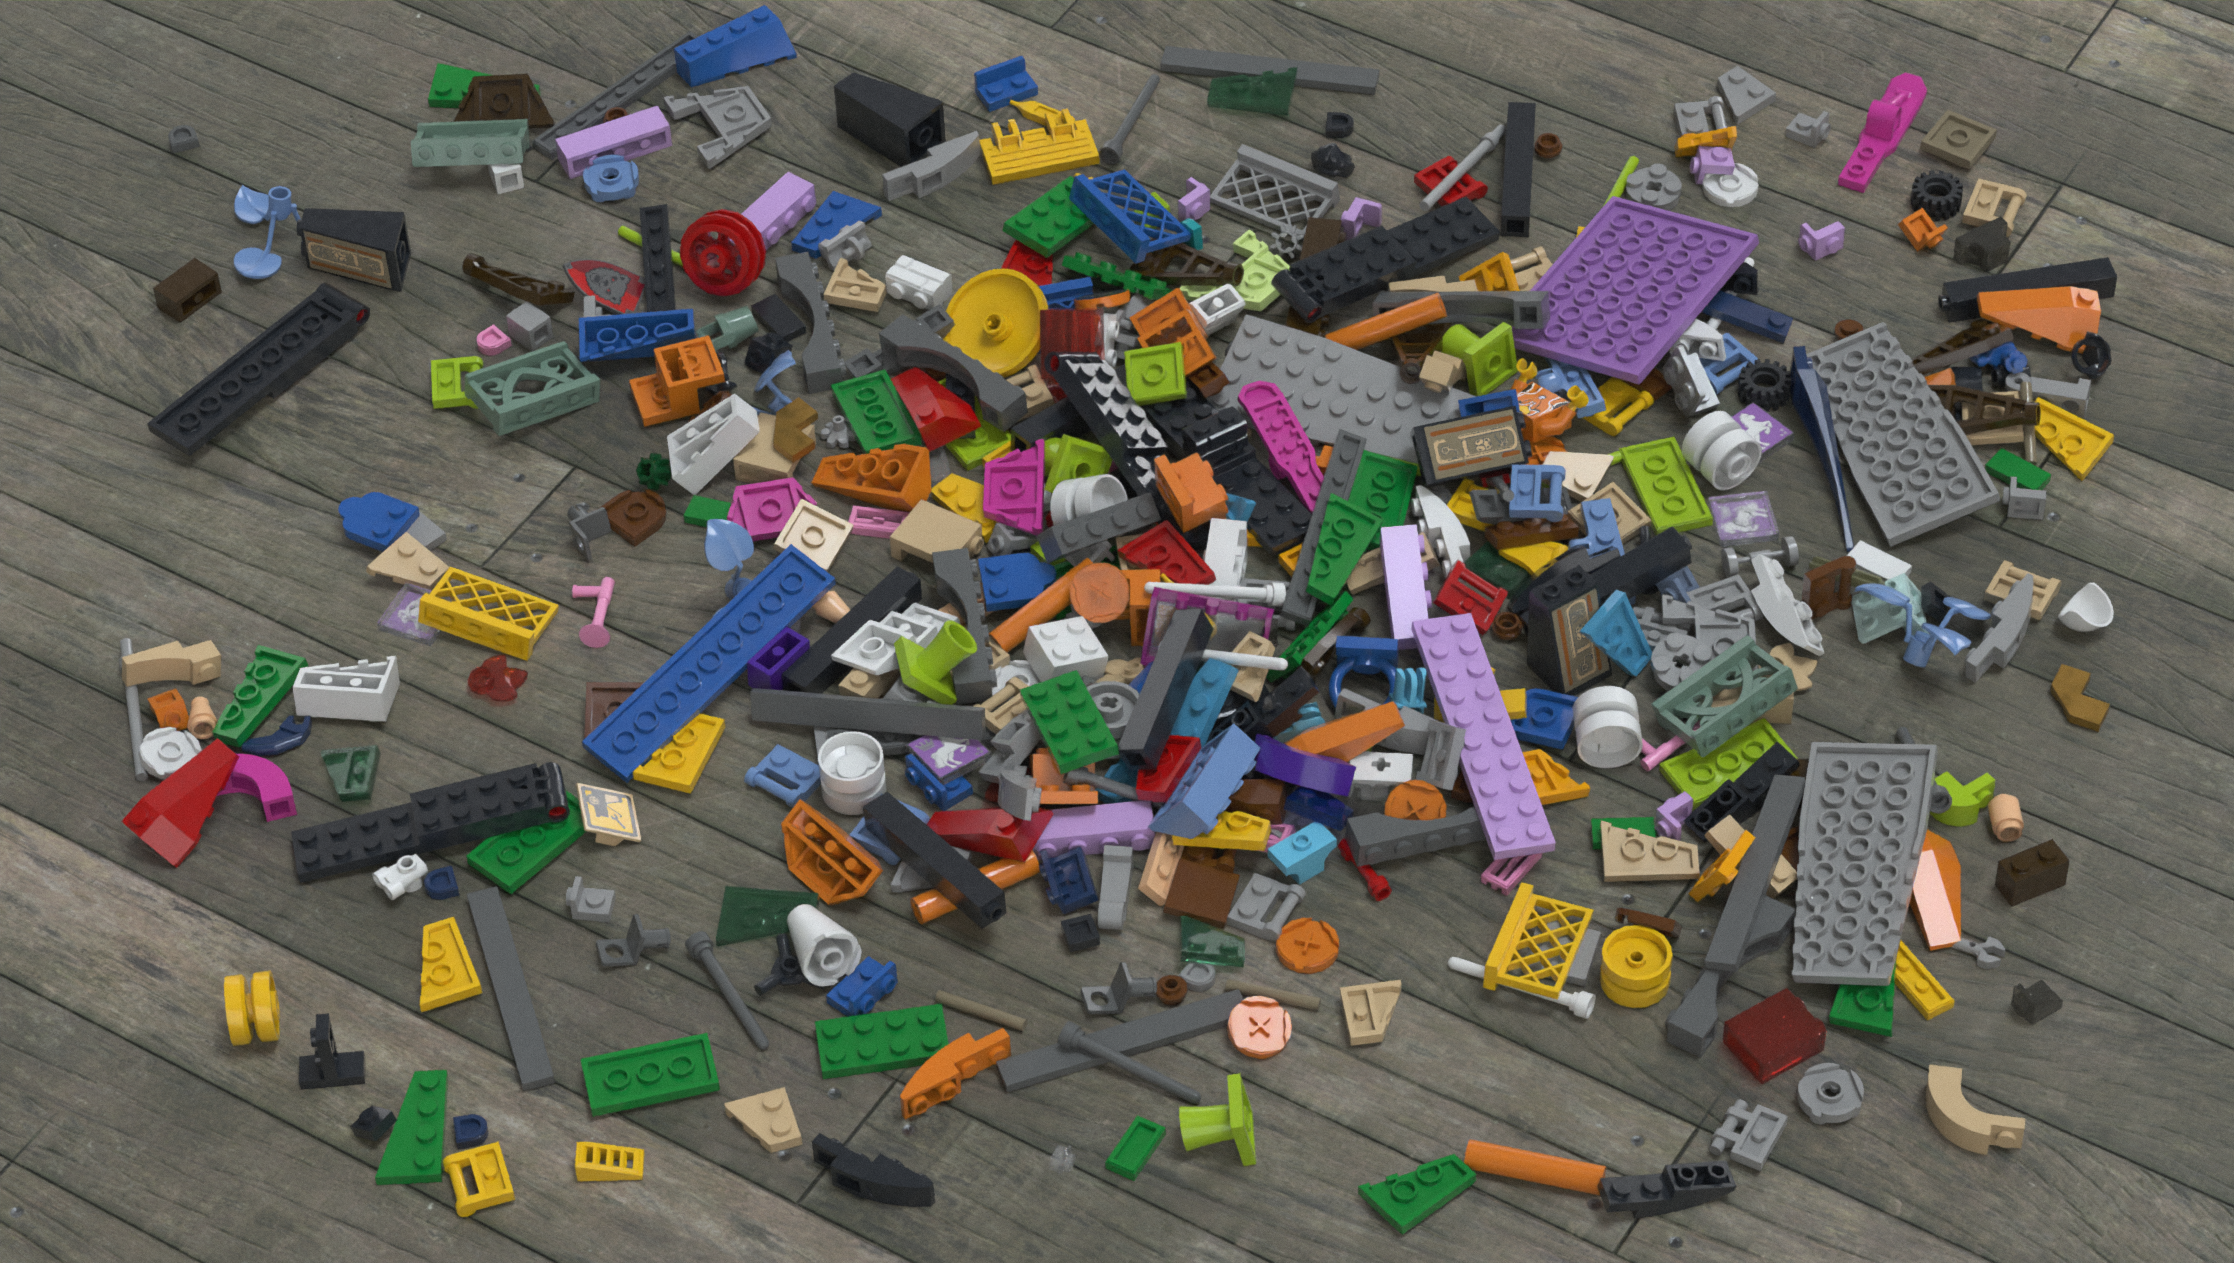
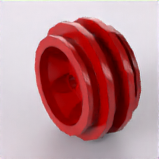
(708, 270)

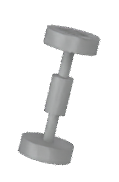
(1788, 550)

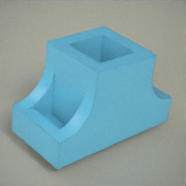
(1303, 852)

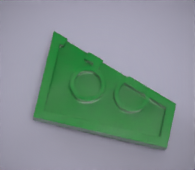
(1416, 1195)

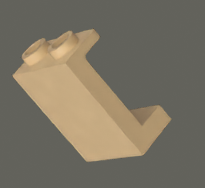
(760, 460)
(934, 530)

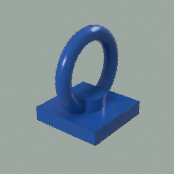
(1366, 657)

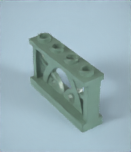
(470, 143)
(525, 409)
(1727, 671)

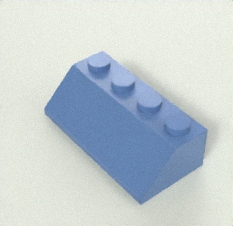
(1207, 785)

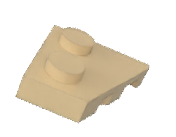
(1251, 679)

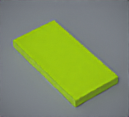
(972, 450)
(1665, 486)
(1704, 775)

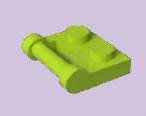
(447, 381)

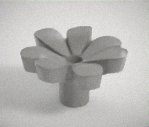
(837, 432)

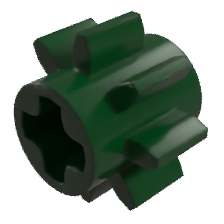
(654, 471)

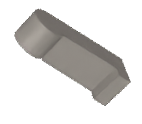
(2065, 395)
(1115, 886)

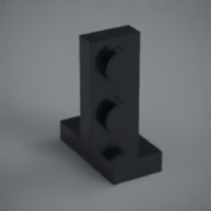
(328, 1066)

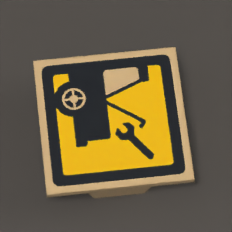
(608, 814)

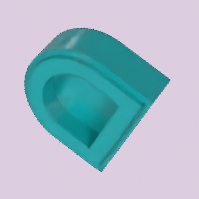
(1195, 229)

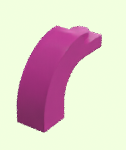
(265, 782)

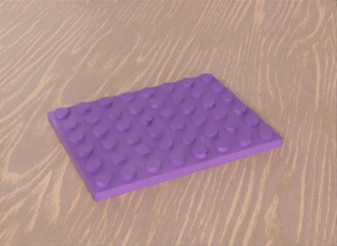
(1632, 287)

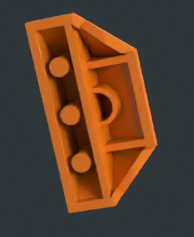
(827, 856)

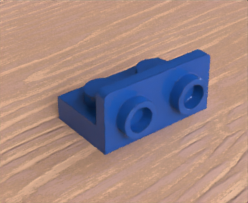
(1004, 83)
(942, 795)
(863, 987)

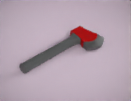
(1498, 481)

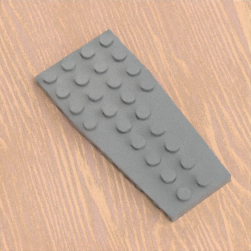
(1333, 388)
(1899, 437)
(1858, 858)

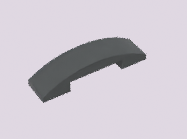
(865, 362)
(1492, 508)

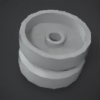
(1115, 705)

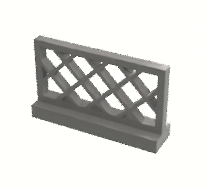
(1286, 178)

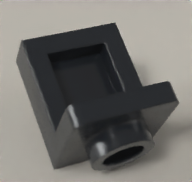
(764, 350)

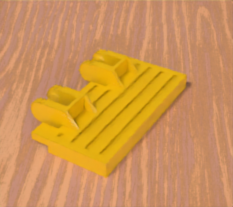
(1038, 152)

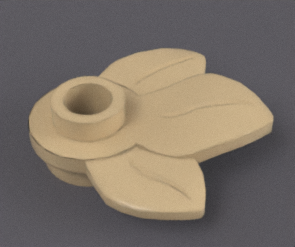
(1801, 666)
(1122, 671)

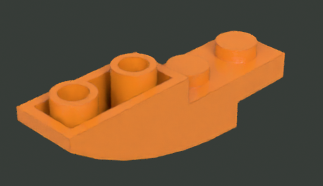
(942, 1074)

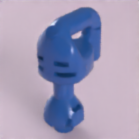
(2004, 354)

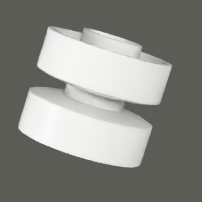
(1721, 450)
(1085, 495)
(1607, 727)
(851, 772)

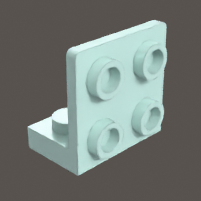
(1878, 617)

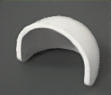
(2087, 609)

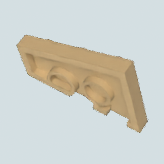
(1645, 858)

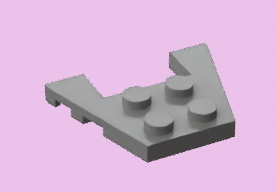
(732, 114)
(1715, 629)

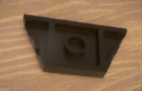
(504, 99)

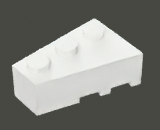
(710, 442)
(1227, 552)
(347, 692)

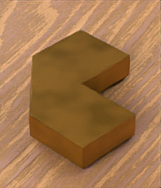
(788, 436)
(2079, 709)

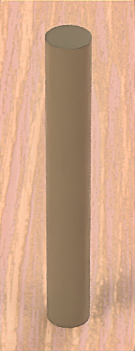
(2029, 431)
(1278, 995)
(981, 1010)

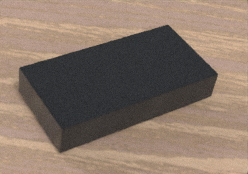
(778, 318)

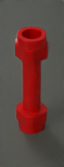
(1377, 885)

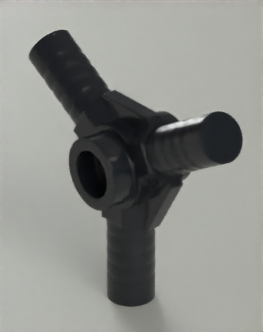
(785, 969)

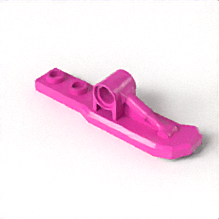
(1884, 129)
(1284, 438)

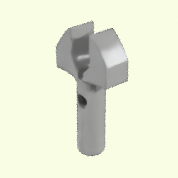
(1980, 951)

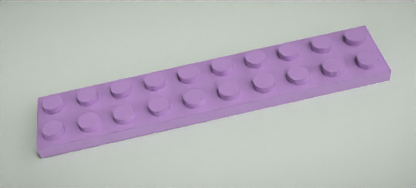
(1491, 752)

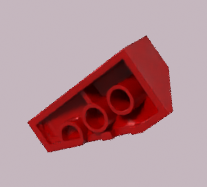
(934, 409)
(177, 807)
(991, 831)

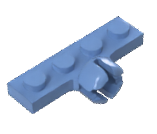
(1563, 376)
(1600, 529)

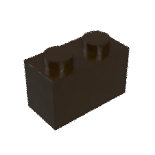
(187, 290)
(2032, 872)

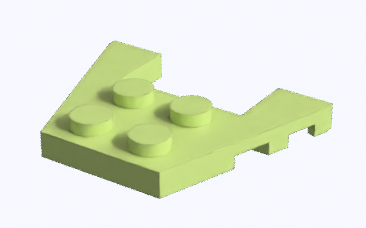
(1257, 277)

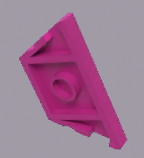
(1016, 489)
(766, 506)

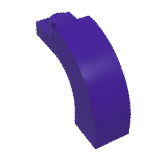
(1303, 767)

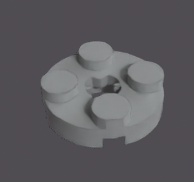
(1654, 178)
(1673, 648)
(1828, 1109)

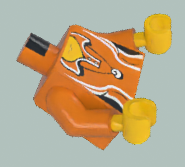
(1542, 410)

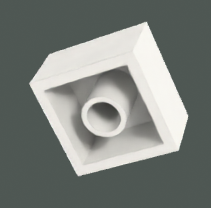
(1063, 648)

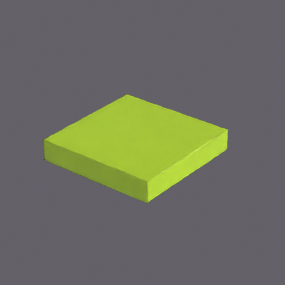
(1156, 373)

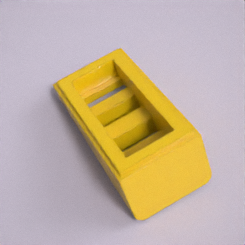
(603, 1152)

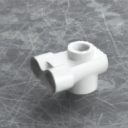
(401, 877)

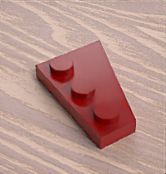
(1029, 263)
(1168, 551)
(1177, 756)

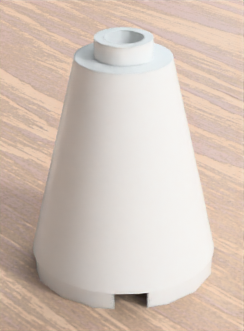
(822, 946)

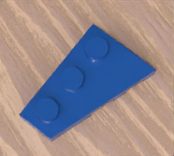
(832, 216)

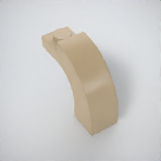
(1961, 1121)

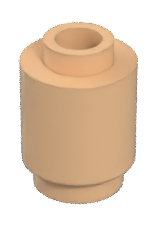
(2006, 817)

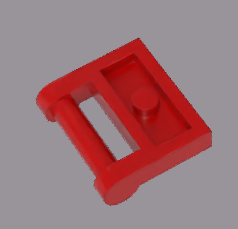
(1431, 176)
(1459, 599)

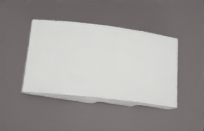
(873, 644)

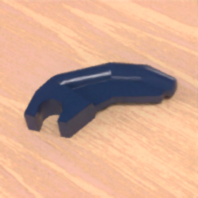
(284, 739)

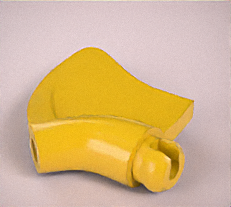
(1533, 556)

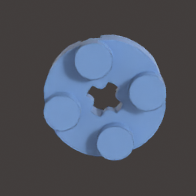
(621, 186)

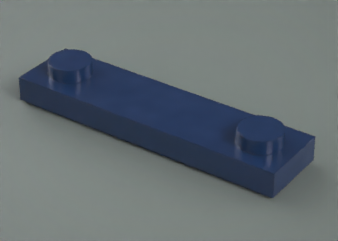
(1749, 316)

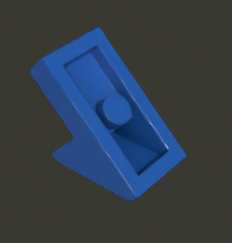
(1489, 402)

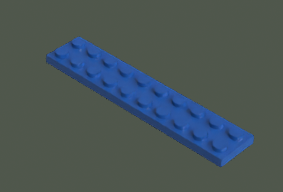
(708, 662)

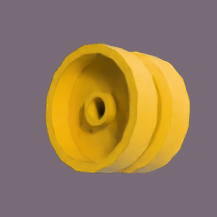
(1636, 966)
(256, 1007)

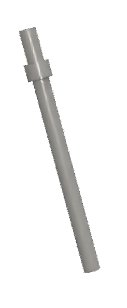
(1486, 144)
(133, 714)

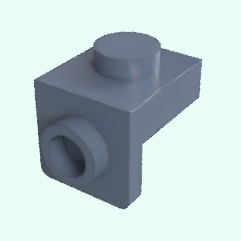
(1678, 584)

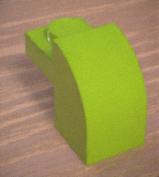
(1965, 799)

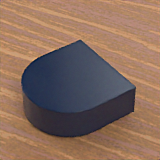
(441, 884)
(470, 1130)

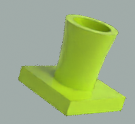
(1487, 359)
(1073, 459)
(930, 667)
(1222, 1122)

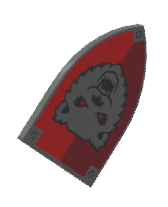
(609, 283)

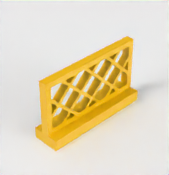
(483, 626)
(1514, 930)

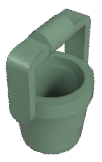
(733, 325)

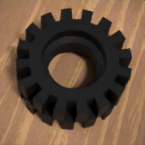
(1937, 184)
(1769, 374)

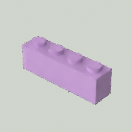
(625, 136)
(781, 208)
(1404, 581)
(1097, 826)

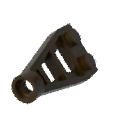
(1218, 274)
(516, 284)
(1981, 335)
(1415, 345)
(2012, 415)
(1320, 655)

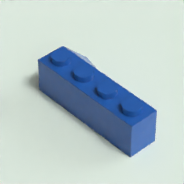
(734, 48)
(633, 334)

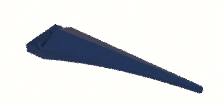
(1812, 405)

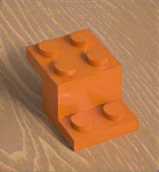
(1174, 321)
(674, 387)
(1190, 491)
(1139, 602)
(1052, 784)

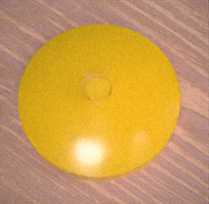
(997, 320)

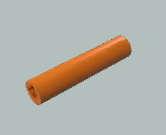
(1390, 323)
(1037, 611)
(1001, 872)
(1534, 1166)

